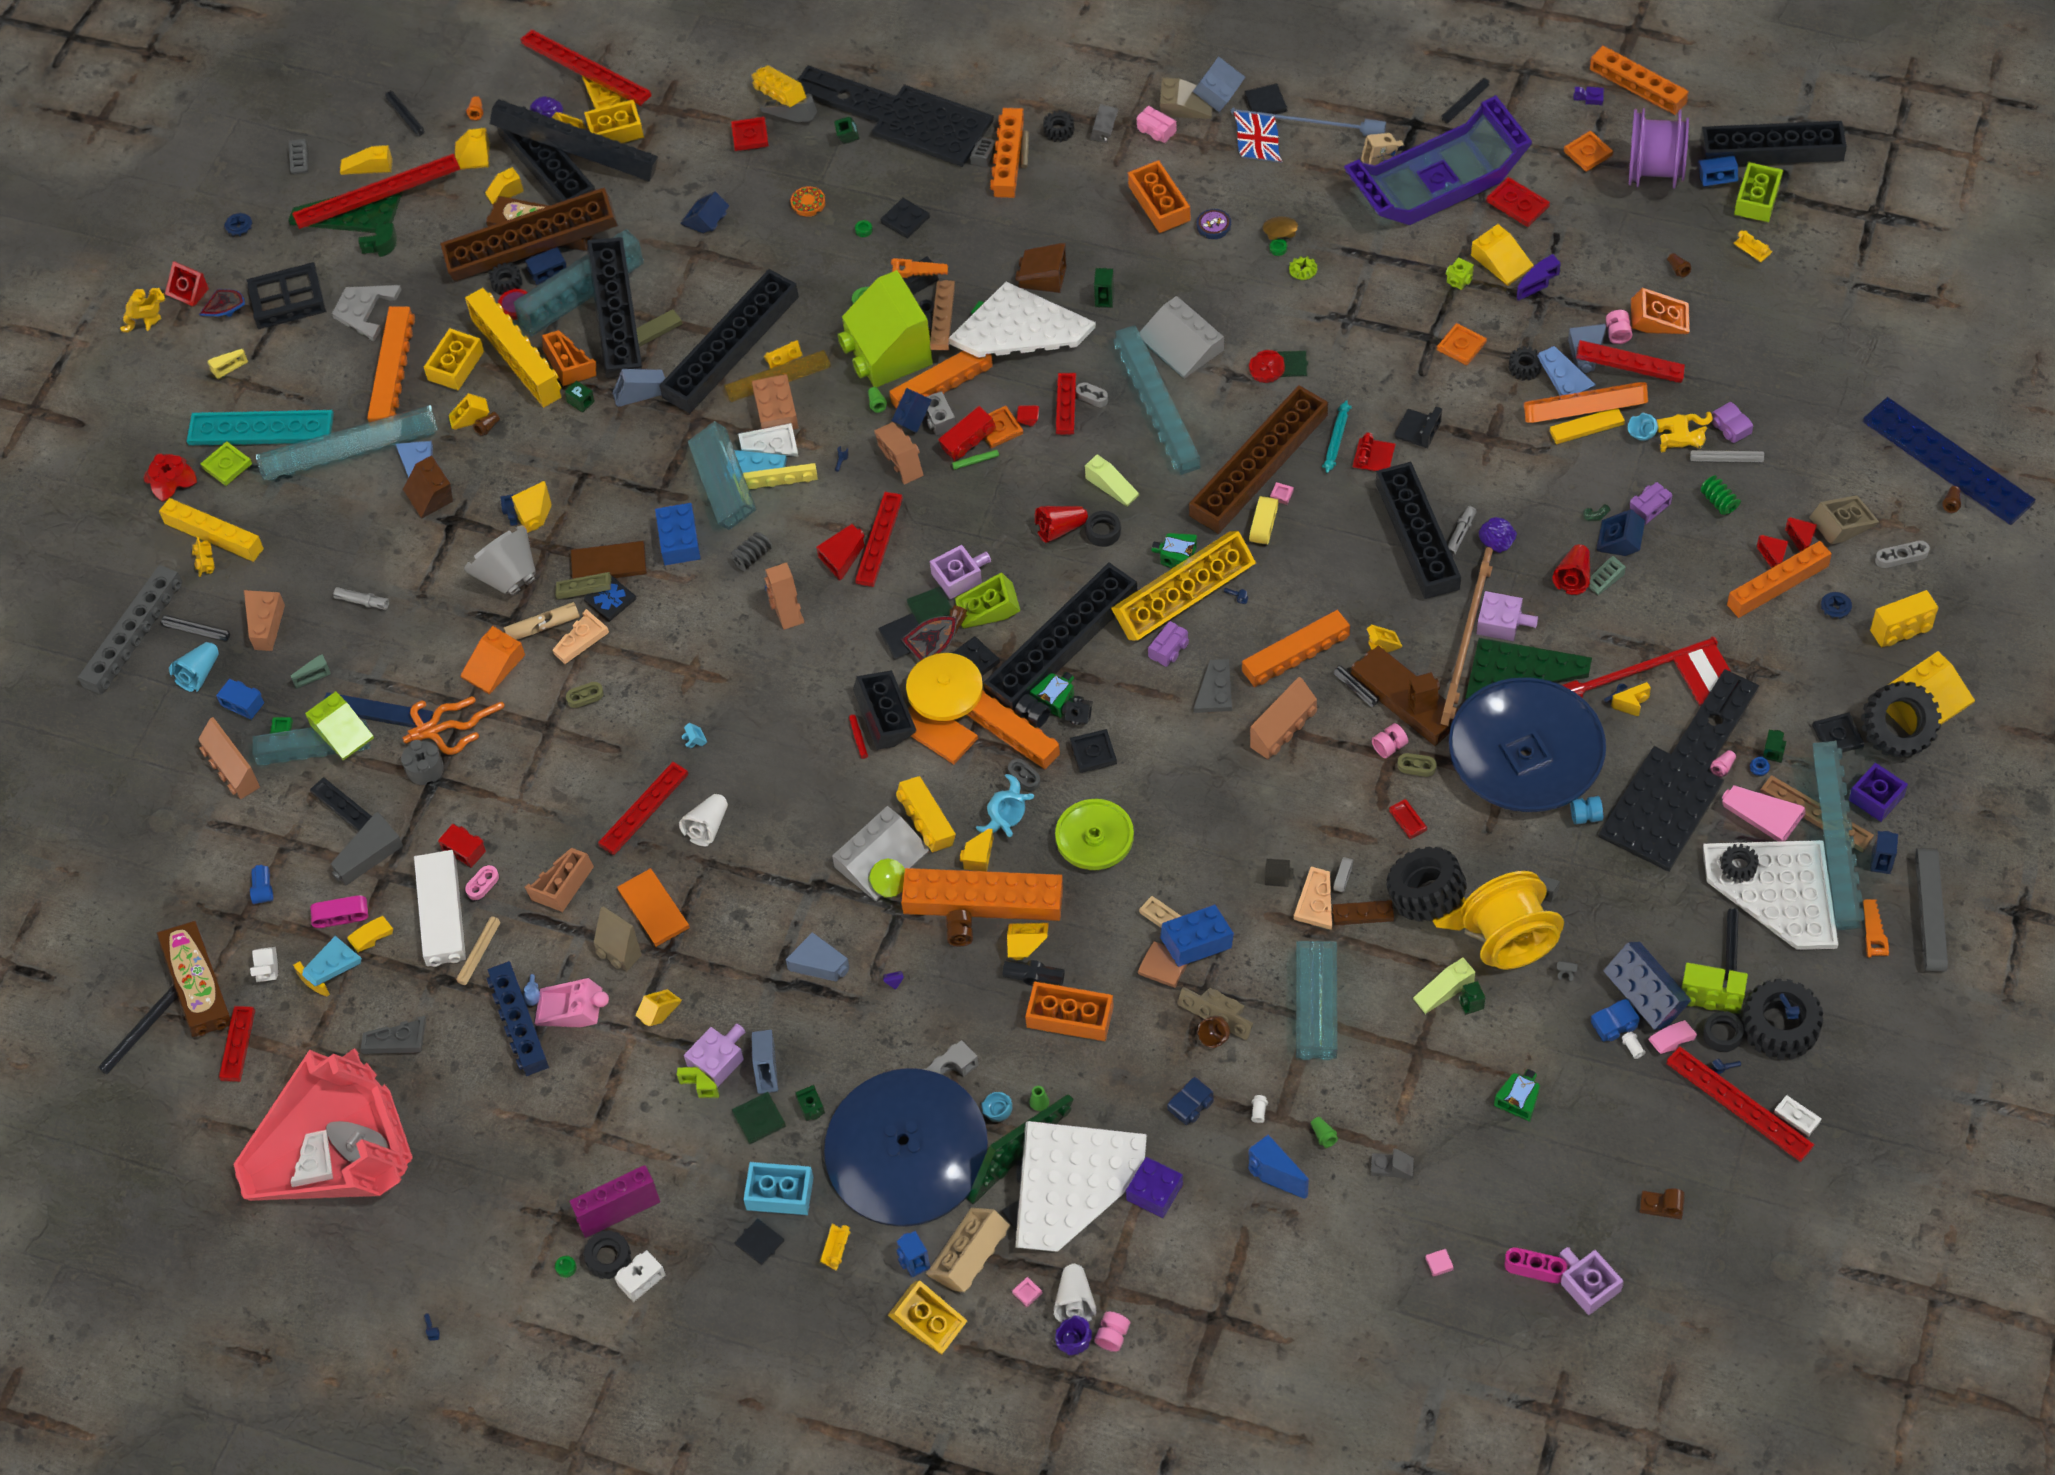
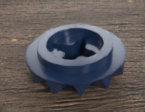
(232, 223)
(1840, 600)

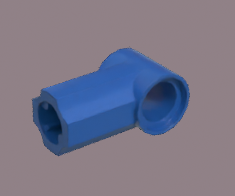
(261, 888)

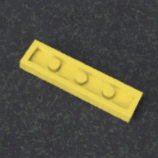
(781, 476)

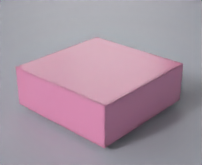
(1282, 493)
(1439, 1262)
(1027, 1292)

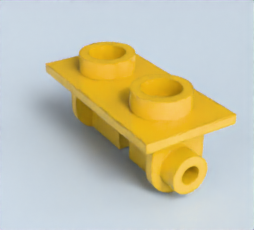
(1751, 246)
(783, 354)
(204, 559)
(835, 1246)

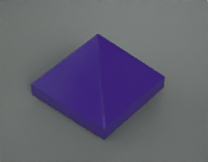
(893, 979)

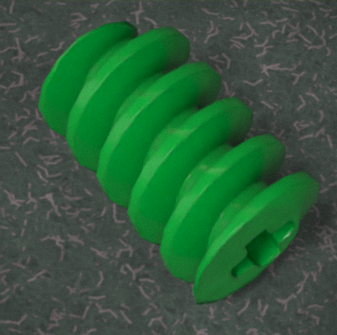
(1720, 495)

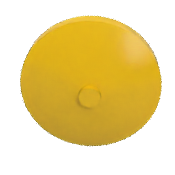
(944, 686)

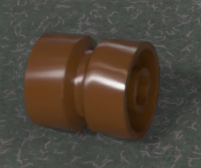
(959, 928)

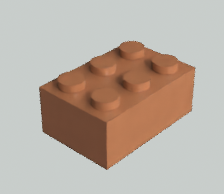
(774, 402)

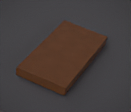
(618, 559)

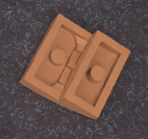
(1161, 966)

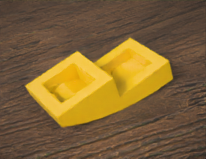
(367, 934)
(321, 988)

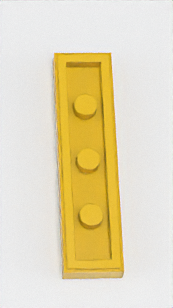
(1586, 425)

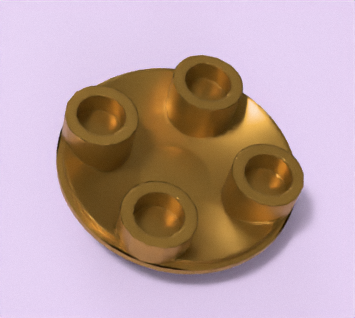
(1280, 227)

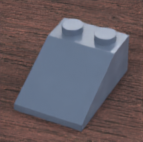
(1219, 84)

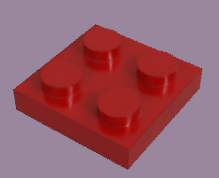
(749, 133)

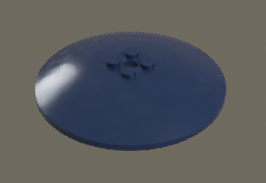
(1530, 716)
(912, 1180)

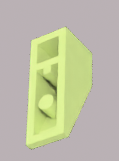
(1110, 480)
(1445, 985)

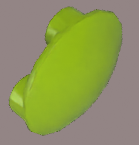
(887, 877)

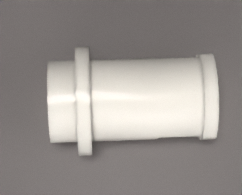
(1633, 1045)
(1259, 1105)

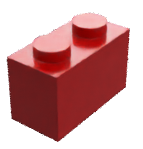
(465, 846)

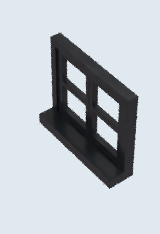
(289, 311)

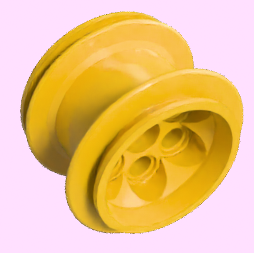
(1512, 920)

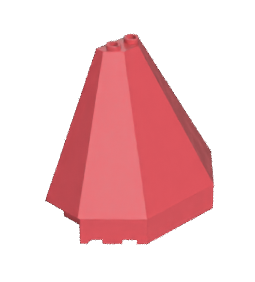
(315, 1095)

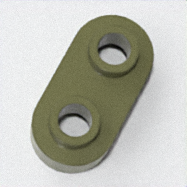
(584, 694)
(1417, 764)

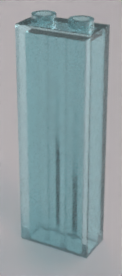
(721, 475)
(1316, 1000)

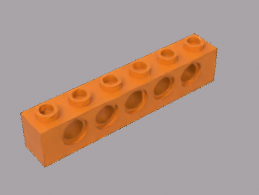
(1639, 80)
(1007, 153)

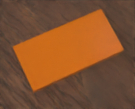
(943, 737)
(653, 907)

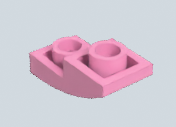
(1671, 1036)

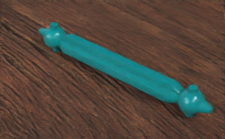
(1336, 437)

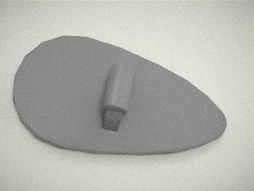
(346, 1135)

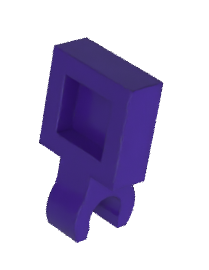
(1591, 95)

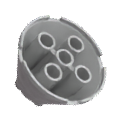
(505, 562)

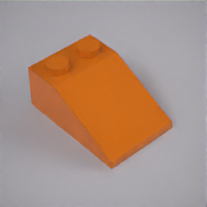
(1659, 313)
(492, 660)

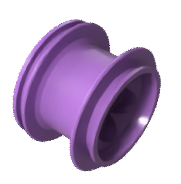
(1658, 148)

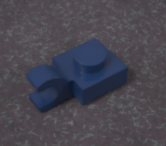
(508, 508)

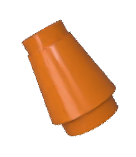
(475, 109)

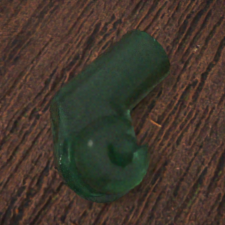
(1591, 515)

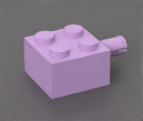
(958, 571)
(1501, 616)
(716, 1053)
(1589, 1280)

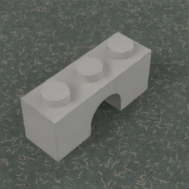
(957, 1058)

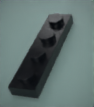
(340, 804)

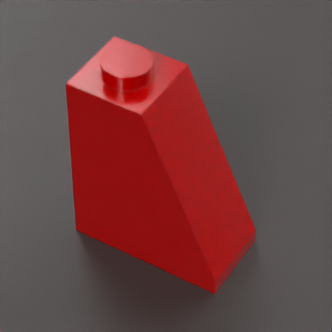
(841, 550)

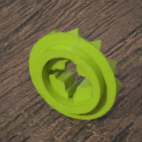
(1306, 273)

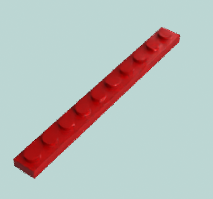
(586, 67)
(376, 191)

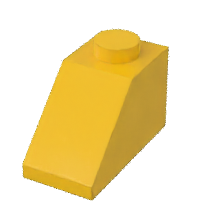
(504, 184)
(467, 411)
(978, 852)
(657, 1007)

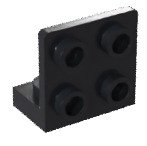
(1419, 427)

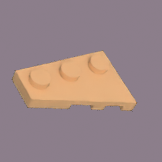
(582, 636)
(1315, 900)

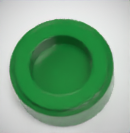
(863, 228)
(1278, 247)
(565, 1266)

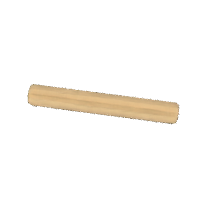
(478, 950)

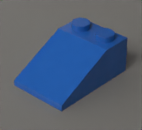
(1276, 1168)

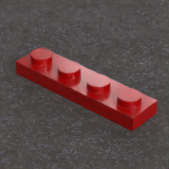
(1066, 404)
(237, 1043)

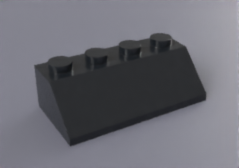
(883, 709)

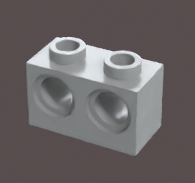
(939, 414)

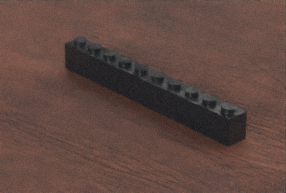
(573, 140)

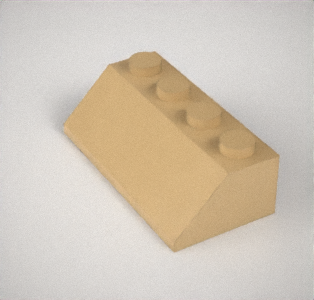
(968, 1249)

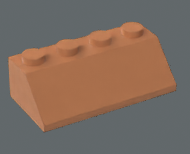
(1283, 719)
(227, 760)

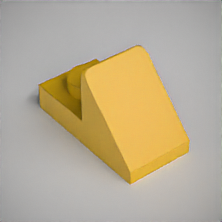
(1384, 638)
(1629, 700)

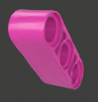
(339, 911)
(1528, 1257)

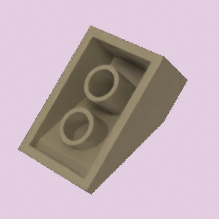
(1181, 102)
(1842, 518)
(616, 940)

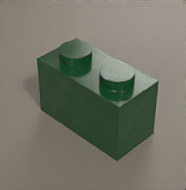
(1104, 287)

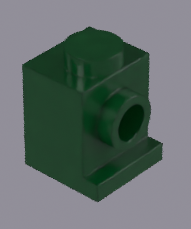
(1774, 746)
(1472, 998)
(810, 1103)

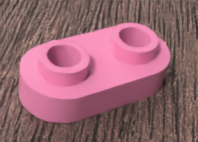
(481, 883)

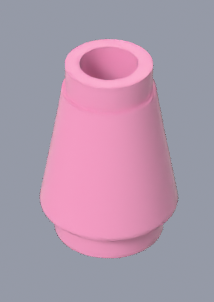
(1722, 765)

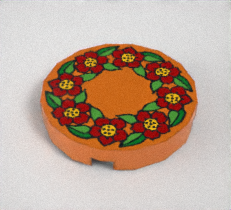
(808, 201)

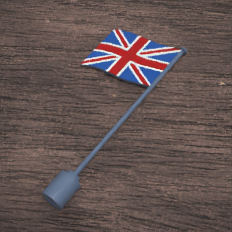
(1260, 134)

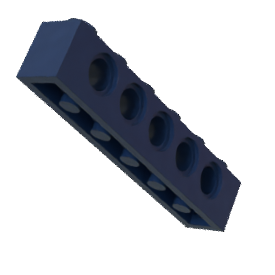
(535, 1060)

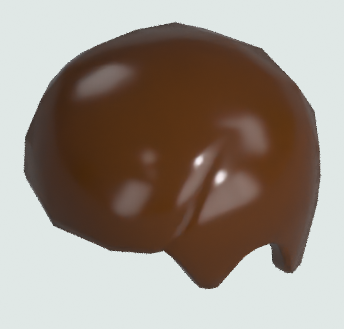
(1213, 1031)

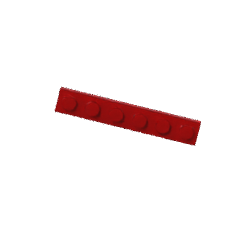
(1630, 361)
(879, 539)
(643, 808)

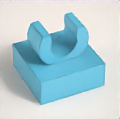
(695, 735)

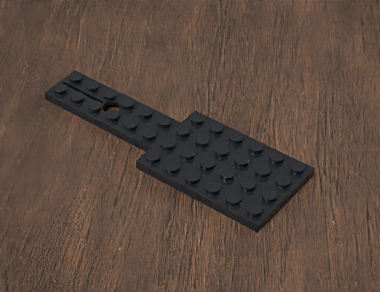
(908, 119)
(1676, 788)

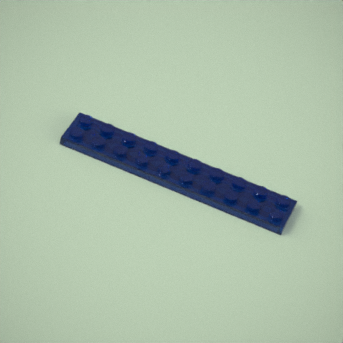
(1949, 460)

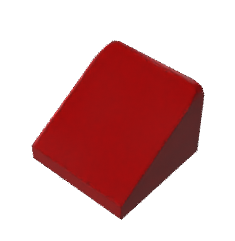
(1027, 414)

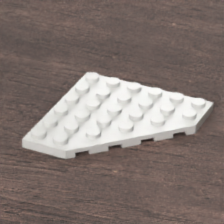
(1019, 321)
(1786, 893)
(1071, 1180)

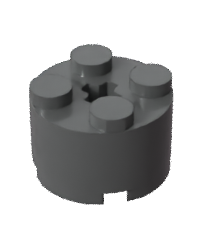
(422, 762)

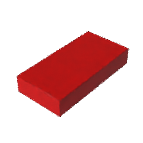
(1408, 819)

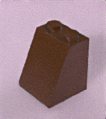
(1043, 268)
(428, 487)

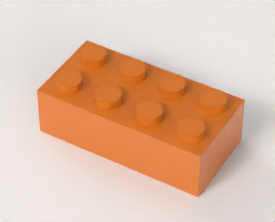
(1159, 196)
(1069, 1011)

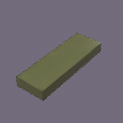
(658, 327)
(583, 585)

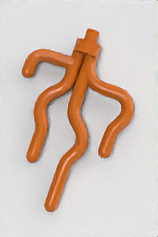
(430, 729)

